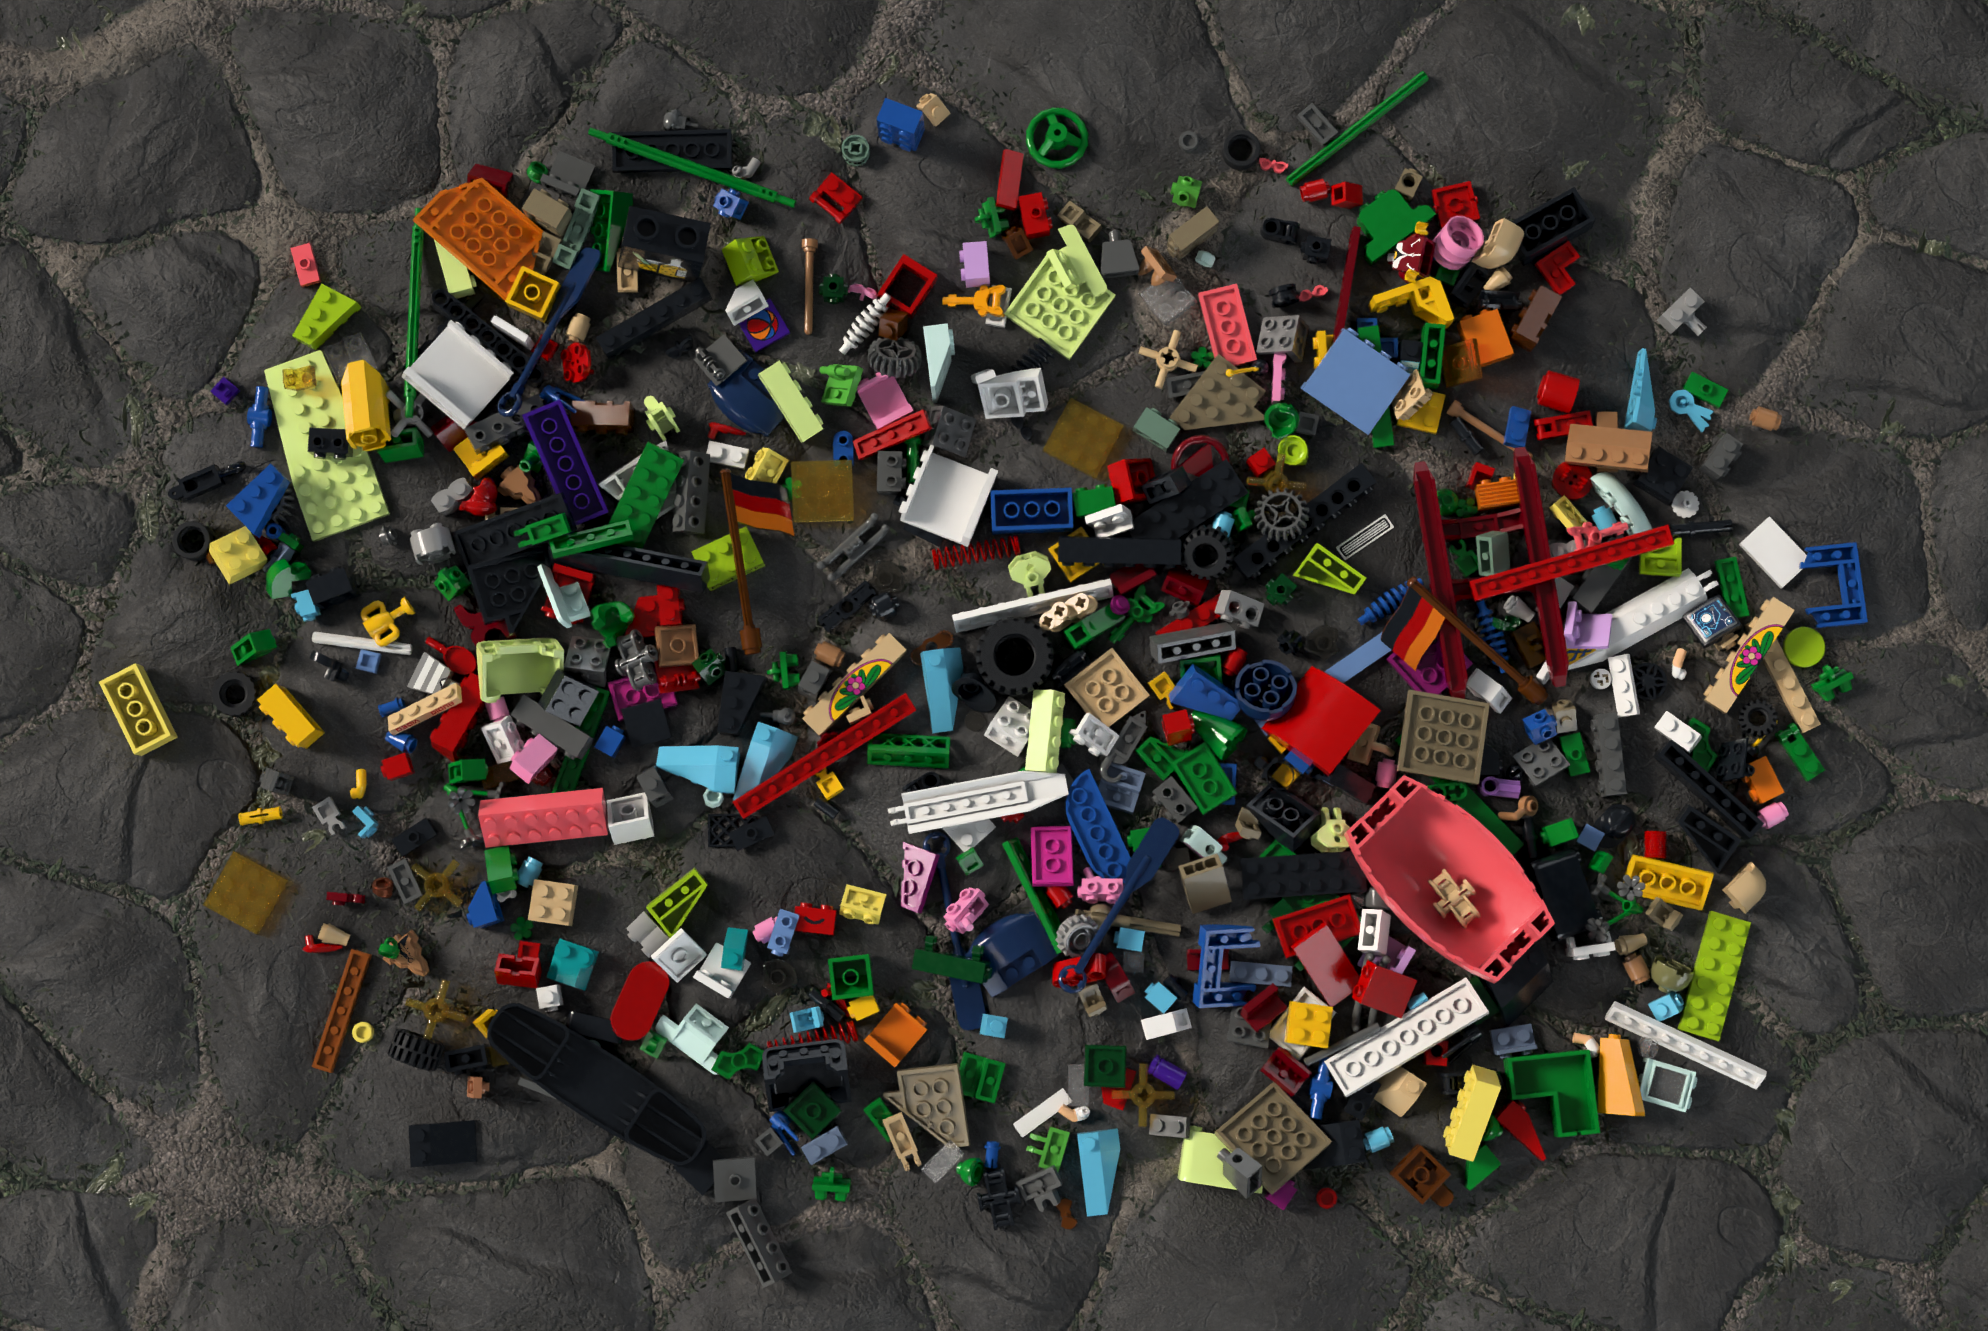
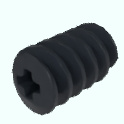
(1035, 358)

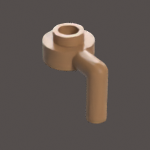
(1526, 807)

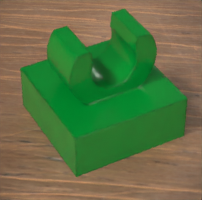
(1242, 518)
(653, 1044)

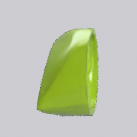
(1294, 449)

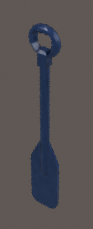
(566, 298)
(1139, 871)
(966, 994)

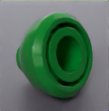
(1447, 501)
(1492, 1129)
(970, 1171)

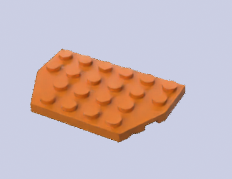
(482, 232)

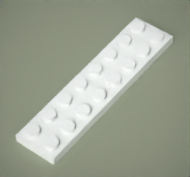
(1406, 1037)

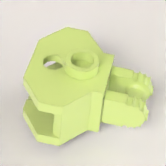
(659, 417)
(1030, 571)
(1331, 832)

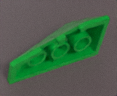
(610, 224)

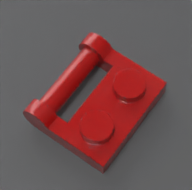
(838, 192)

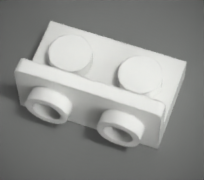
(1111, 521)
(1094, 735)
(503, 739)

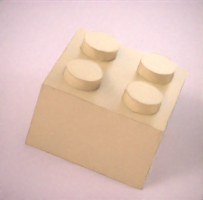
(553, 902)

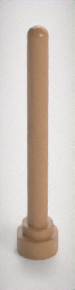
(809, 246)
(1457, 410)

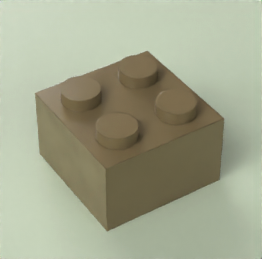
(548, 212)

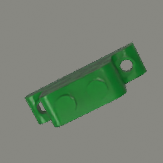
(1388, 222)

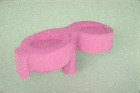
(858, 288)

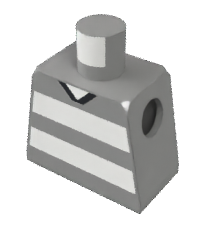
(431, 676)

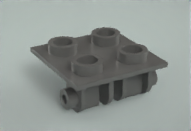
(719, 359)
(1541, 761)
(1243, 1033)

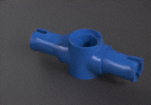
(259, 416)
(1320, 1090)

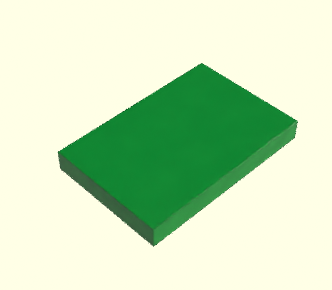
(1204, 778)

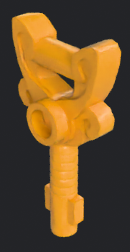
(980, 300)

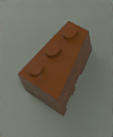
(1534, 318)
(603, 417)

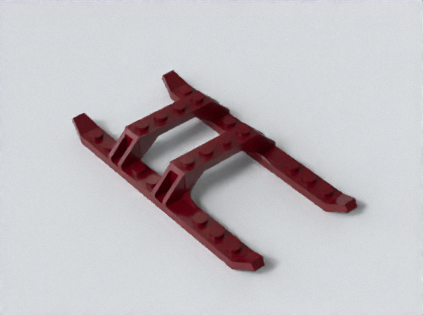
(1449, 591)

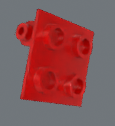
(676, 678)

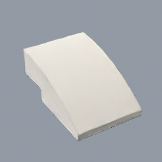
(1013, 394)

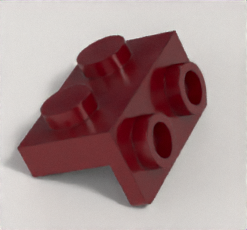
(1285, 1071)

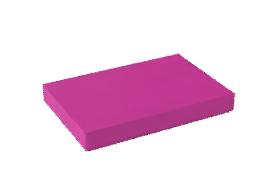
(624, 695)
(1052, 856)

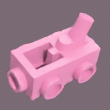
(1099, 888)
(965, 911)

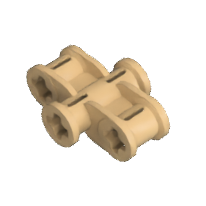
(1066, 613)
(1449, 892)

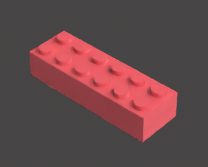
(543, 817)

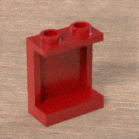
(565, 576)
(1384, 989)

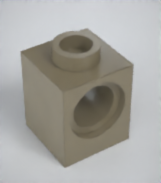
(1408, 192)

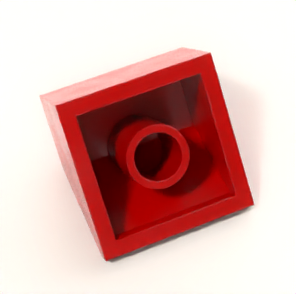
(1127, 477)

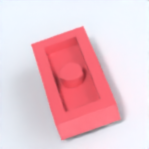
(305, 265)

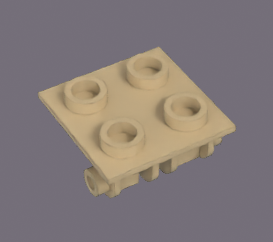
(1411, 397)

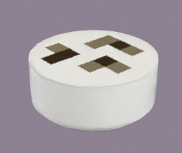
(1600, 679)

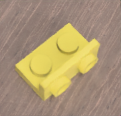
(767, 466)
(1567, 513)
(862, 904)

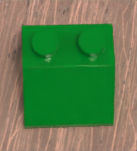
(851, 976)

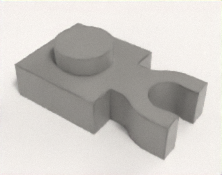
(328, 813)

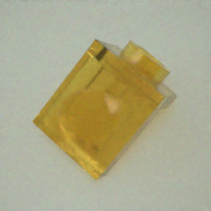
(299, 378)

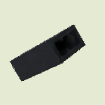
(1346, 783)

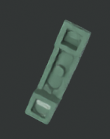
(578, 229)

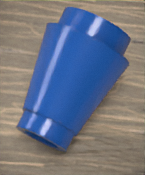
(402, 741)

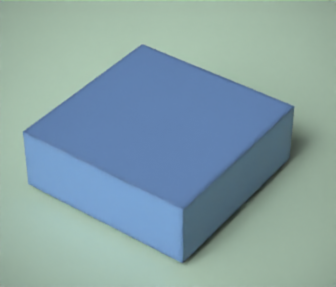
(368, 661)
(1590, 837)

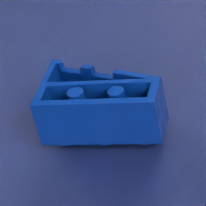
(259, 498)
(1205, 694)

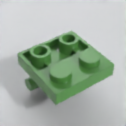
(841, 384)

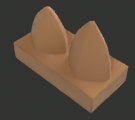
(1154, 260)

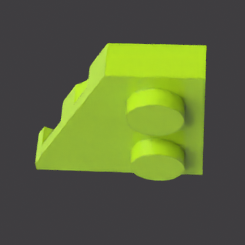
(1663, 561)

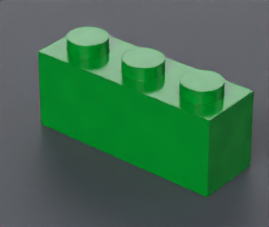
(1432, 353)

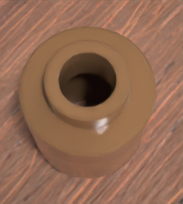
(1765, 418)
(829, 654)
(1636, 968)

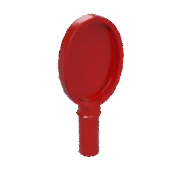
(455, 657)

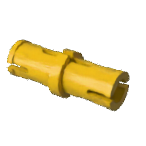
(247, 817)

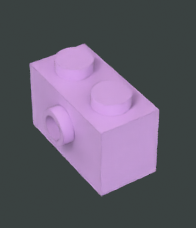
(975, 264)

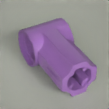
(1500, 787)

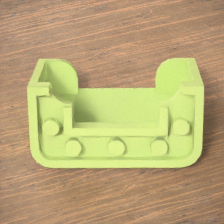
(517, 666)
(1200, 1160)

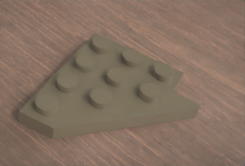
(1219, 399)
(934, 1101)

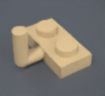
(1364, 746)

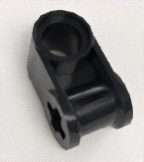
(1282, 230)
(920, 783)

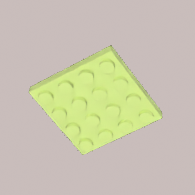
(1055, 312)

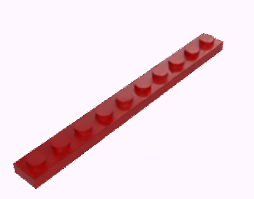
(1571, 563)
(824, 755)

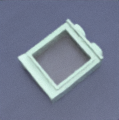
(1667, 1085)

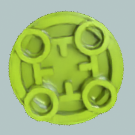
(1804, 647)

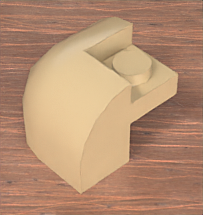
(1500, 246)
(1746, 887)

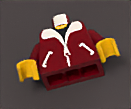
(1413, 255)

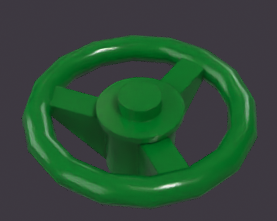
(1057, 137)

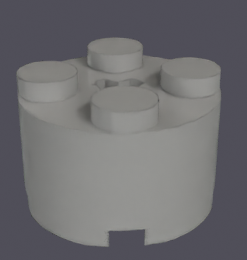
(432, 544)

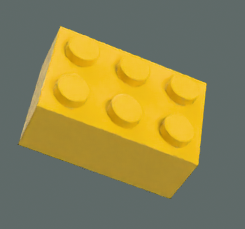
(290, 716)

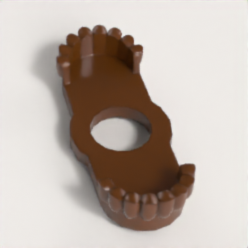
(942, 639)

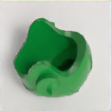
(1281, 420)

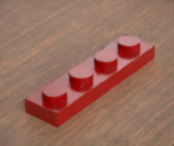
(892, 434)
(1197, 617)

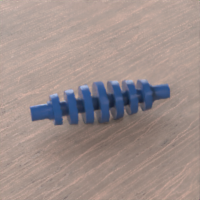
(1390, 601)
(1485, 613)

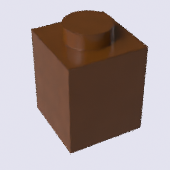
(893, 324)

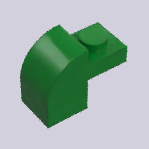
(280, 577)

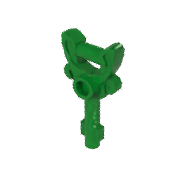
(1137, 613)

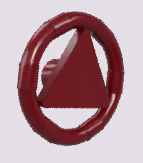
(1201, 460)

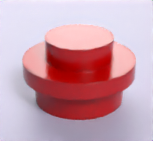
(1326, 1198)

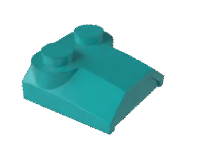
(572, 964)

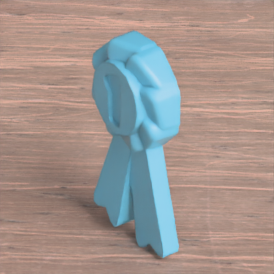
(1683, 403)

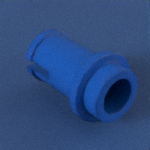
(271, 531)
(391, 707)
(991, 1154)

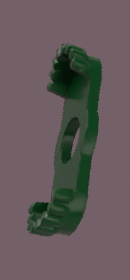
(1509, 623)

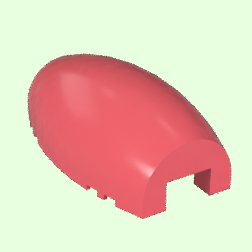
(1415, 837)

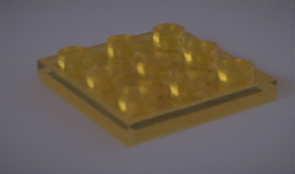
(1083, 438)
(822, 490)
(245, 892)

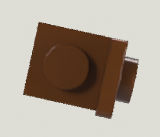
(1017, 242)

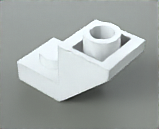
(1489, 690)
(1166, 1024)

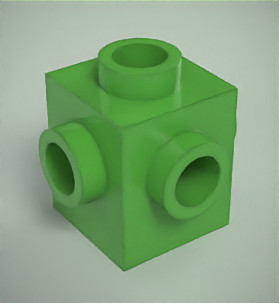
(1186, 191)

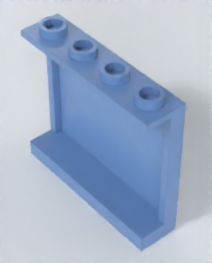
(1356, 380)

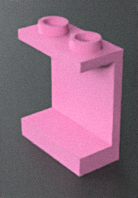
(883, 400)

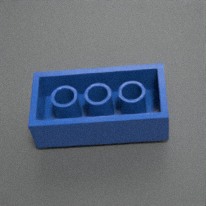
(1031, 511)

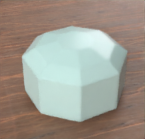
(1205, 258)
(713, 799)

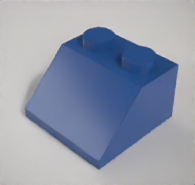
(484, 908)

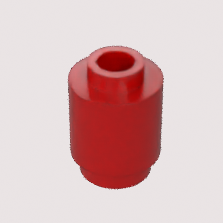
(1315, 190)
(1233, 662)
(1059, 895)

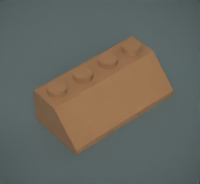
(1608, 448)

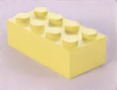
(138, 709)
(1472, 1112)

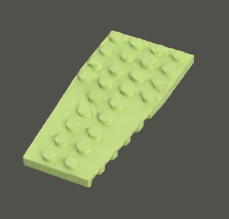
(329, 490)

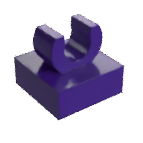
(225, 391)

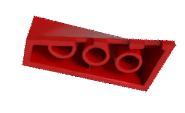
(458, 720)

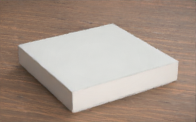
(512, 332)
(679, 955)

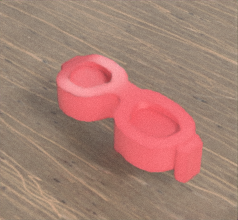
(1278, 167)
(1318, 291)

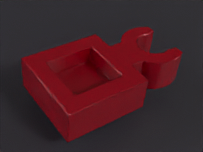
(341, 898)

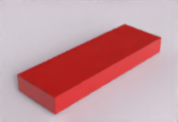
(1009, 179)

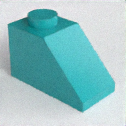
(734, 949)

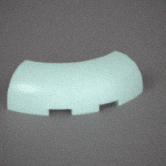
(1618, 496)

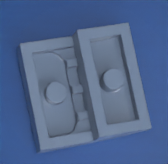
(1125, 792)

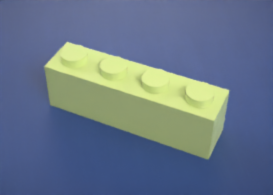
(456, 275)
(790, 401)
(1045, 731)

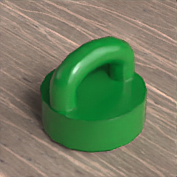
(536, 170)
(388, 950)

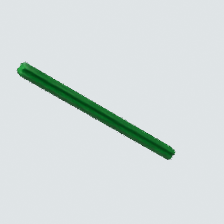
(1357, 128)

